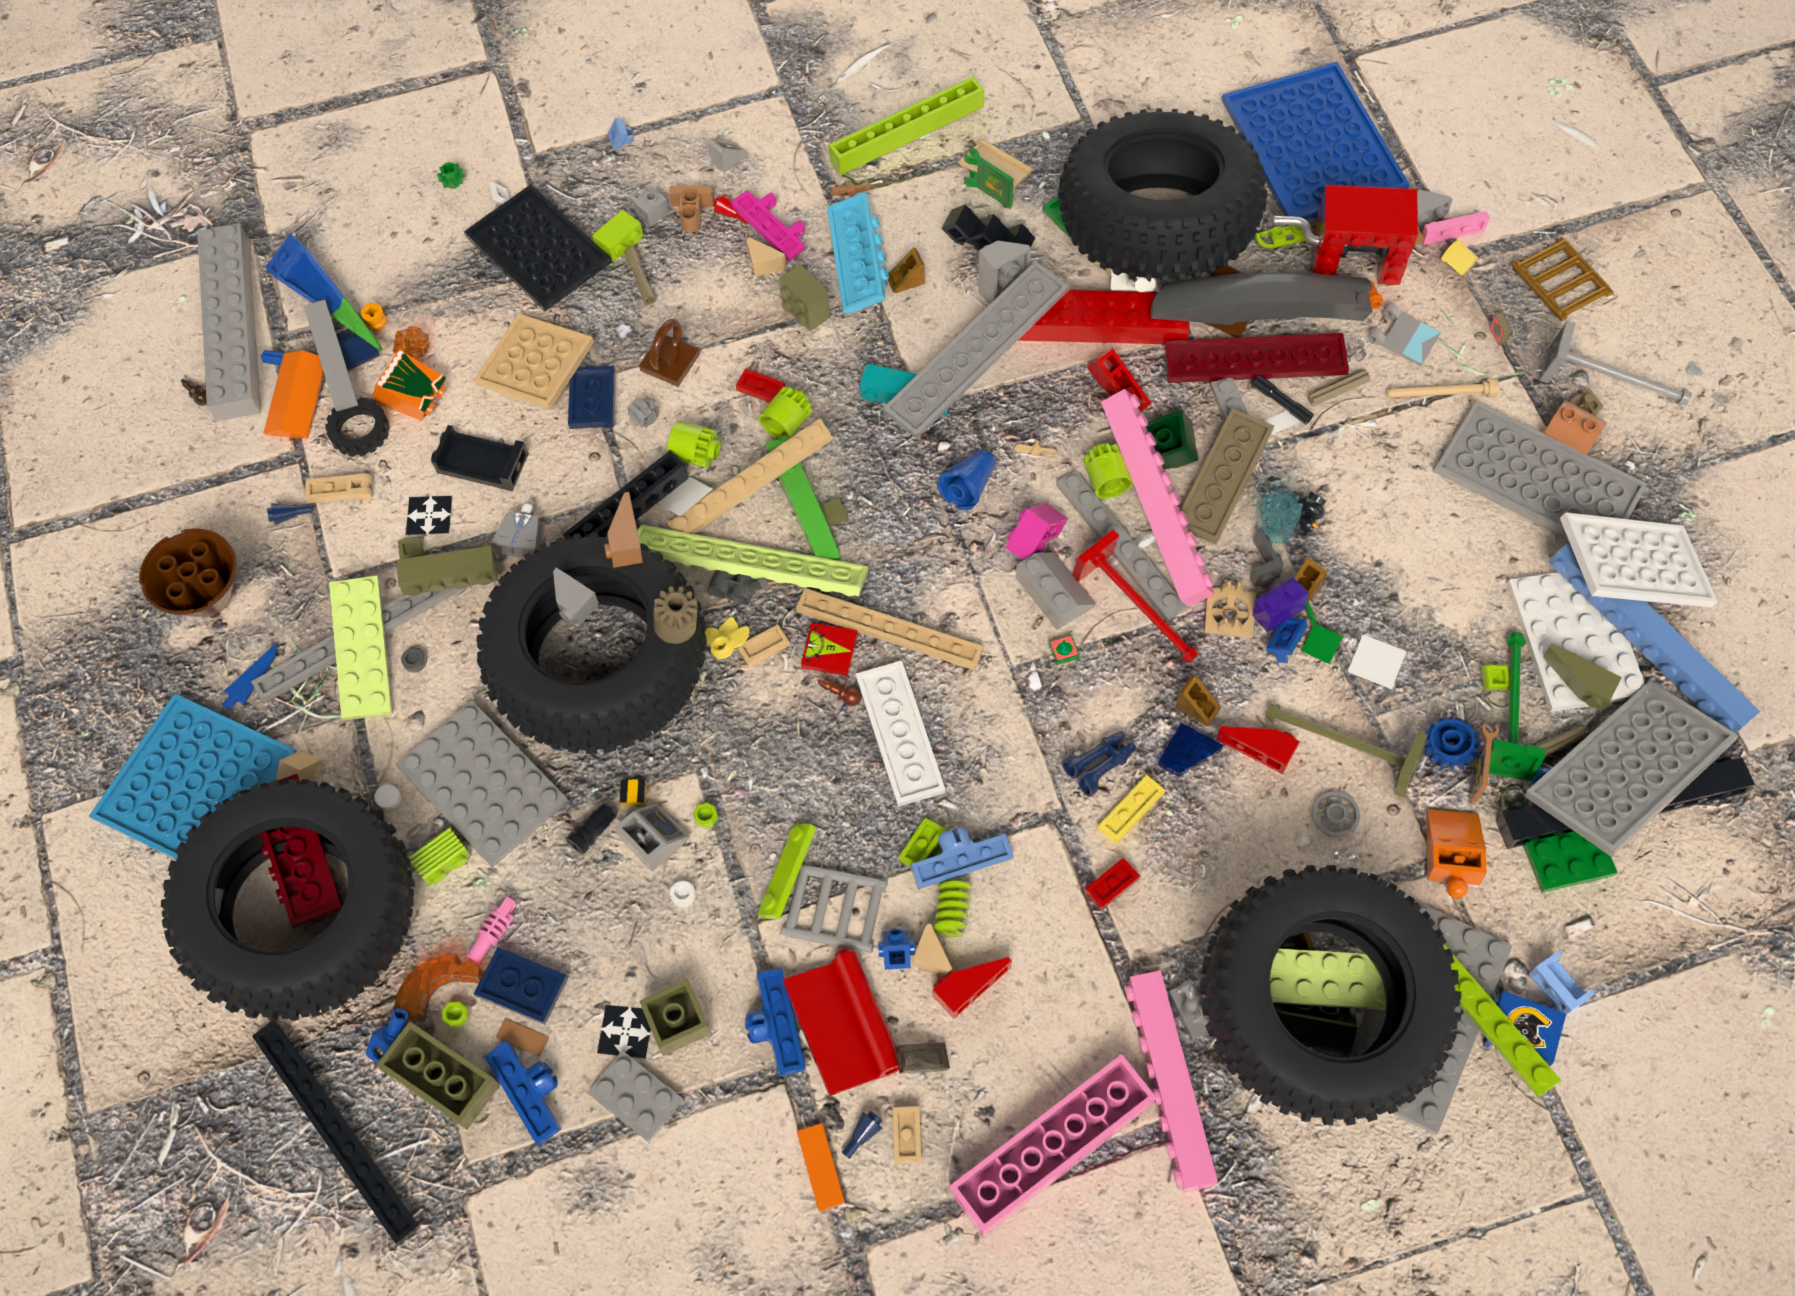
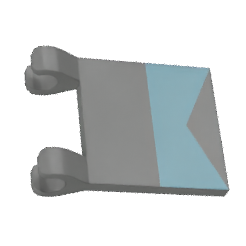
(1407, 336)

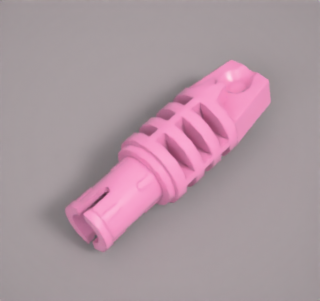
(492, 930)

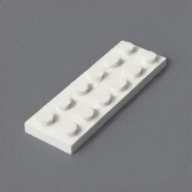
(900, 733)

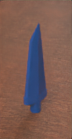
(242, 687)

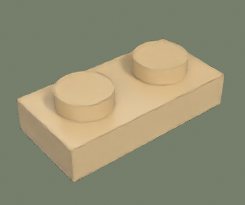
(906, 1135)

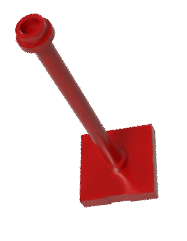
(1097, 557)

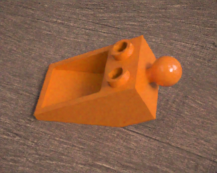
(1455, 850)

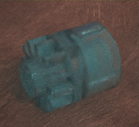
(1279, 516)

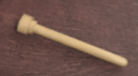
(1489, 388)

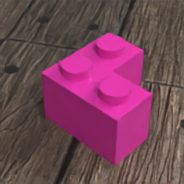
(1035, 529)

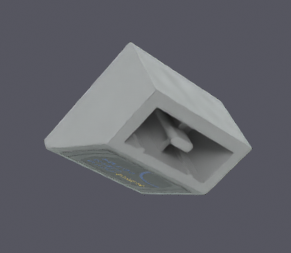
(651, 835)

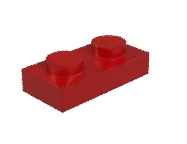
(759, 385)
(1112, 883)

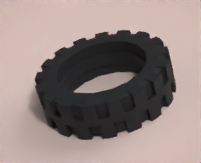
(368, 442)

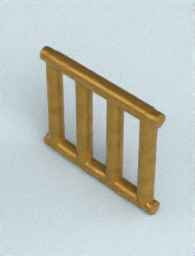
(1575, 259)

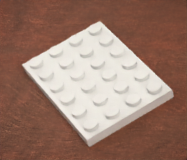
(1638, 560)
(1561, 615)

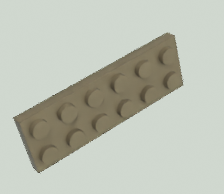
(1225, 474)

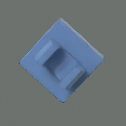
(619, 133)

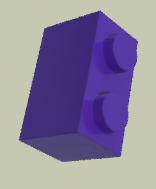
(1280, 604)

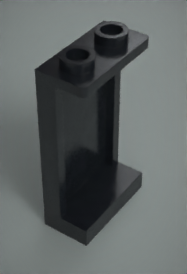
(479, 459)

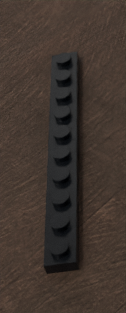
(336, 1133)

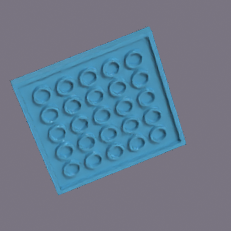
(182, 772)

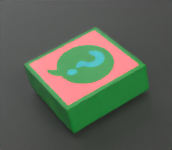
(1064, 649)

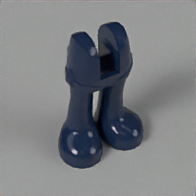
(1089, 779)

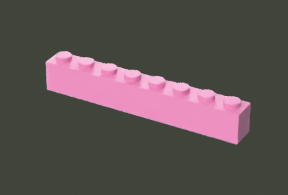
(1171, 1082)

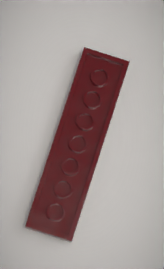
(1254, 356)

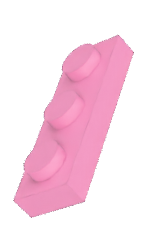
(1455, 227)

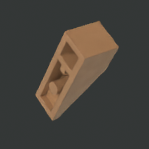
(623, 536)

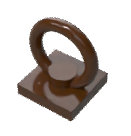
(669, 356)

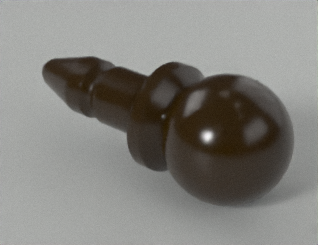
(196, 392)

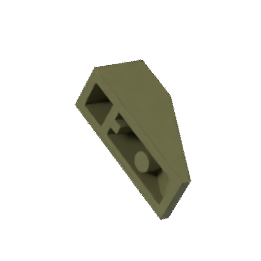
(1583, 677)

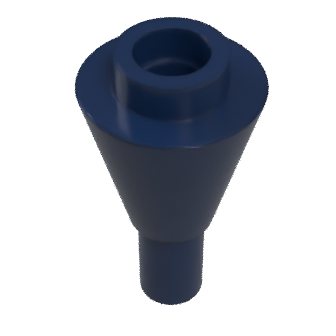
(283, 512)
(866, 1128)

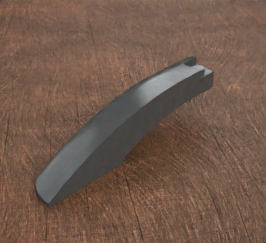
(1263, 296)

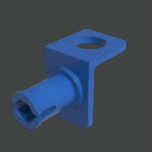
(387, 1034)

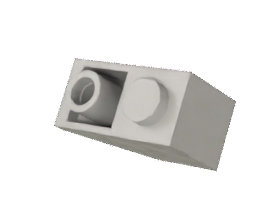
(1432, 206)

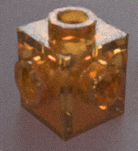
(411, 342)

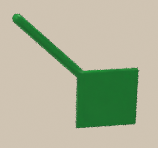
(1321, 641)

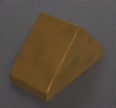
(907, 273)
(1311, 577)
(1197, 701)

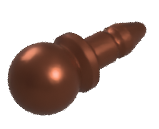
(851, 696)

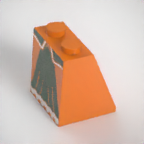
(409, 387)

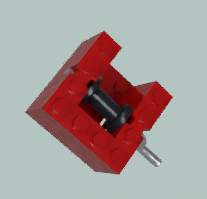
(1362, 221)

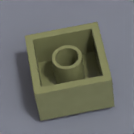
(804, 298)
(675, 1017)

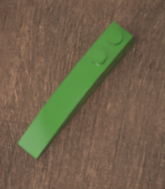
(806, 508)

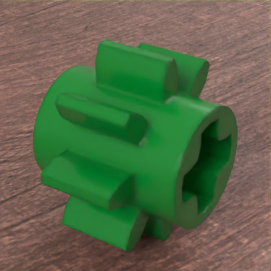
(450, 175)

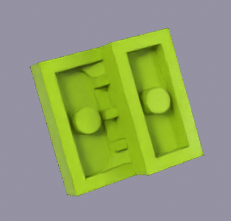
(923, 844)

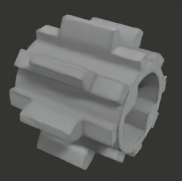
(642, 412)

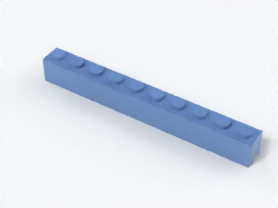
(1665, 649)

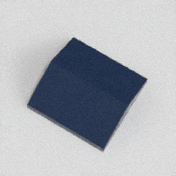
(355, 349)

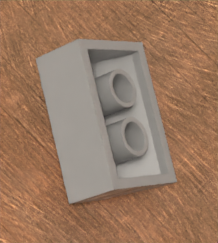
(1000, 266)
(1053, 588)

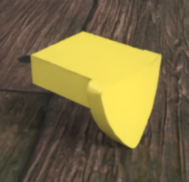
(1459, 257)

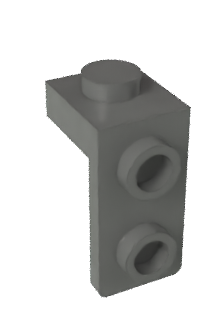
(1272, 569)

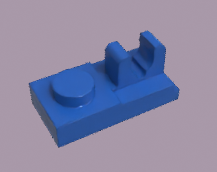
(1286, 638)

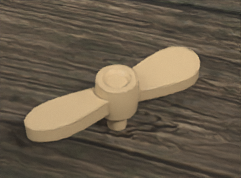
(1035, 449)

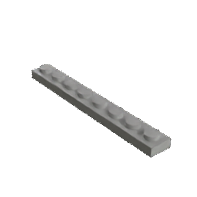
(1126, 550)

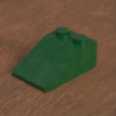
(1174, 439)

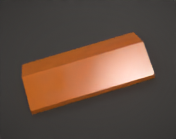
(295, 395)

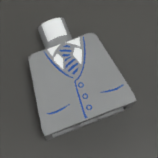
(519, 533)

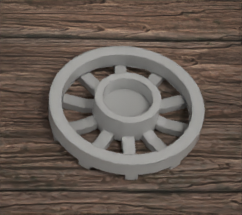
(1335, 814)

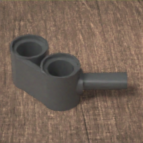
(739, 590)

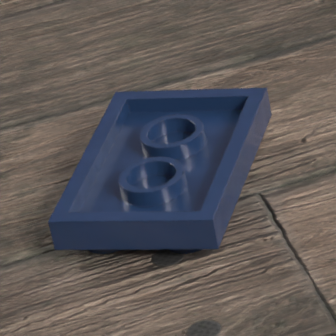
(592, 397)
(521, 985)

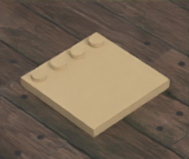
(534, 361)

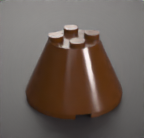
(189, 574)

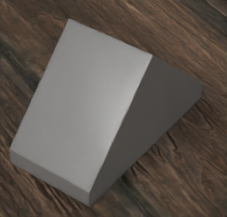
(725, 153)

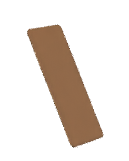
(522, 1037)

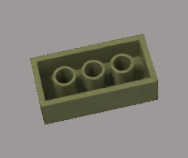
(438, 1075)

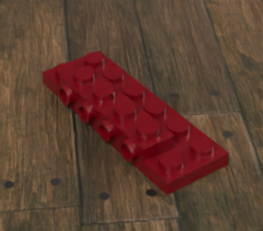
(301, 873)

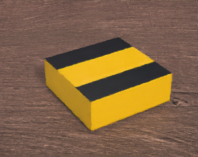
(633, 792)

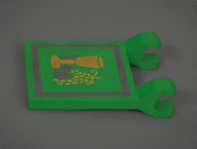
(989, 179)

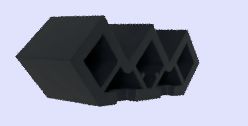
(966, 227)

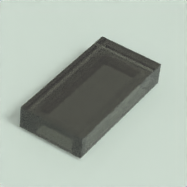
(922, 1057)

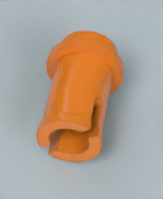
(1375, 298)

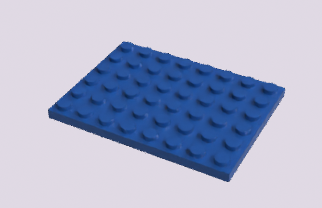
(1312, 136)

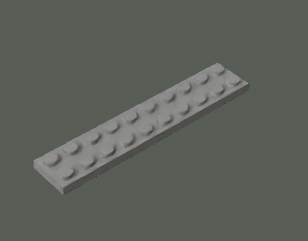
(975, 349)

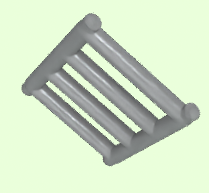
(840, 939)

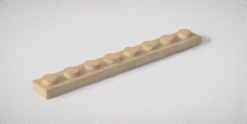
(752, 478)
(890, 629)

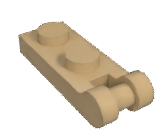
(338, 488)

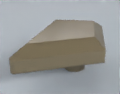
(1588, 402)

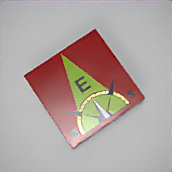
(829, 649)

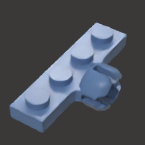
(960, 857)

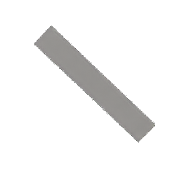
(330, 355)

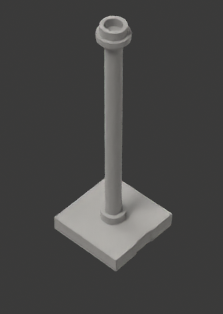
(1559, 352)

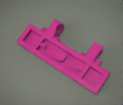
(758, 215)

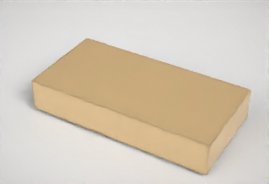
(763, 645)

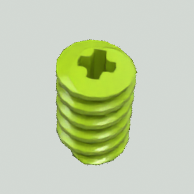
(950, 908)

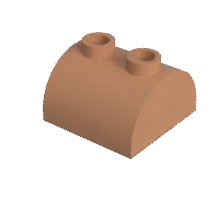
(1575, 427)

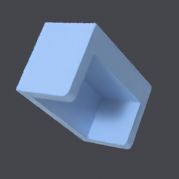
(1559, 985)

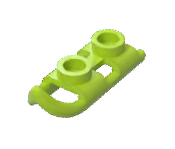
(1278, 236)

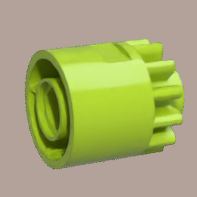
(785, 413)
(694, 444)
(1107, 471)

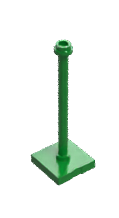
(1509, 757)

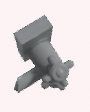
(1188, 1006)

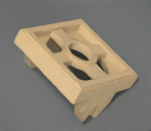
(1226, 626)

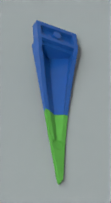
(303, 273)

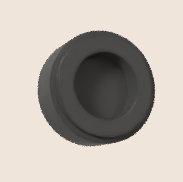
(413, 660)

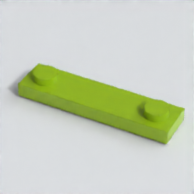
(786, 871)

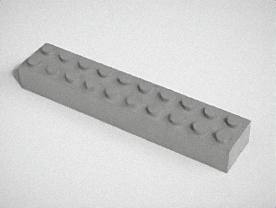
(228, 322)

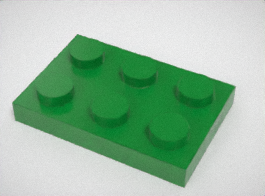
(1567, 861)

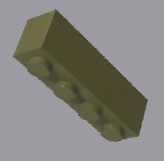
(447, 570)

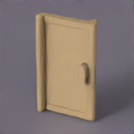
(1001, 160)

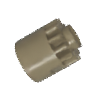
(675, 616)

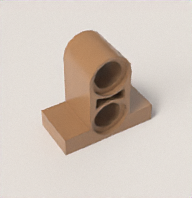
(690, 203)

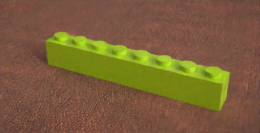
(906, 125)

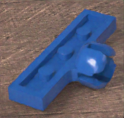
(776, 1023)
(526, 1090)

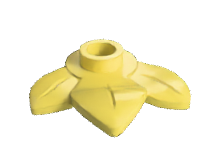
(726, 638)

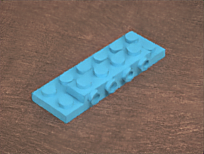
(857, 253)

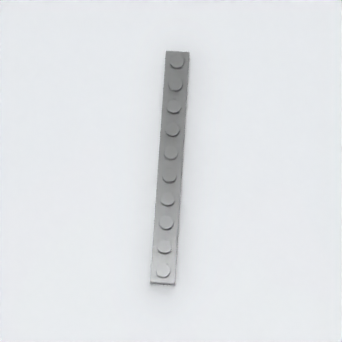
(323, 653)

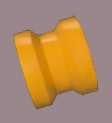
(378, 320)

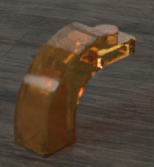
(428, 977)

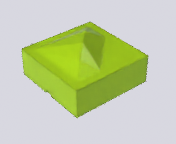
(1495, 677)

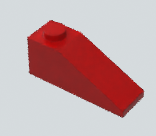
(1114, 377)
(1263, 745)
(966, 985)

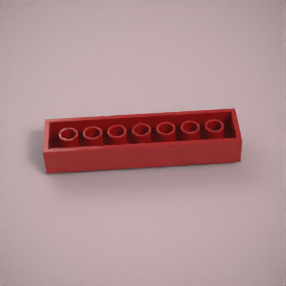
(1105, 318)

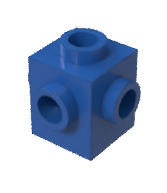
(896, 949)

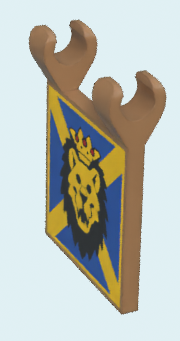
(1482, 764)

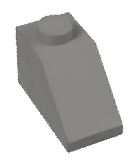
(573, 598)

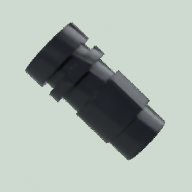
(591, 828)

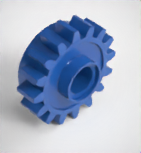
(1451, 755)

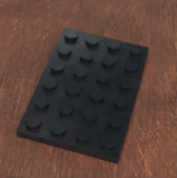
(537, 247)

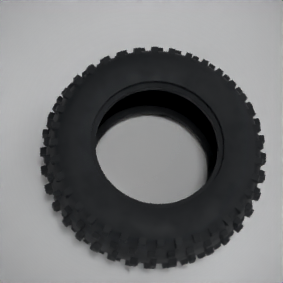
(1162, 235)
(595, 712)
(1398, 943)
(325, 969)

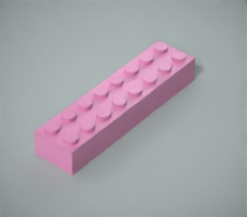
(1052, 1145)

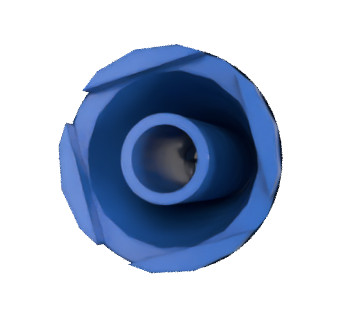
(967, 480)

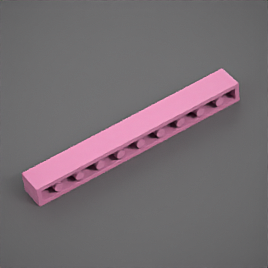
(1158, 498)

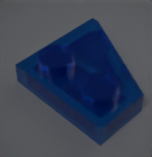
(1187, 750)

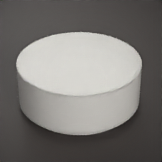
(387, 797)
(682, 893)

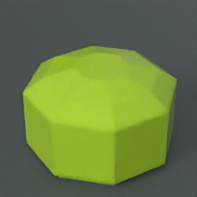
(705, 815)
(455, 1014)

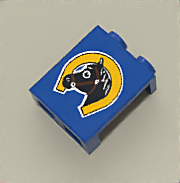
(1536, 1022)

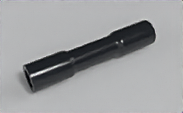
(1272, 392)

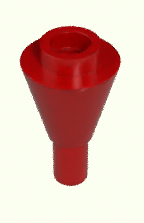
(723, 206)

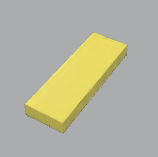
(1131, 809)

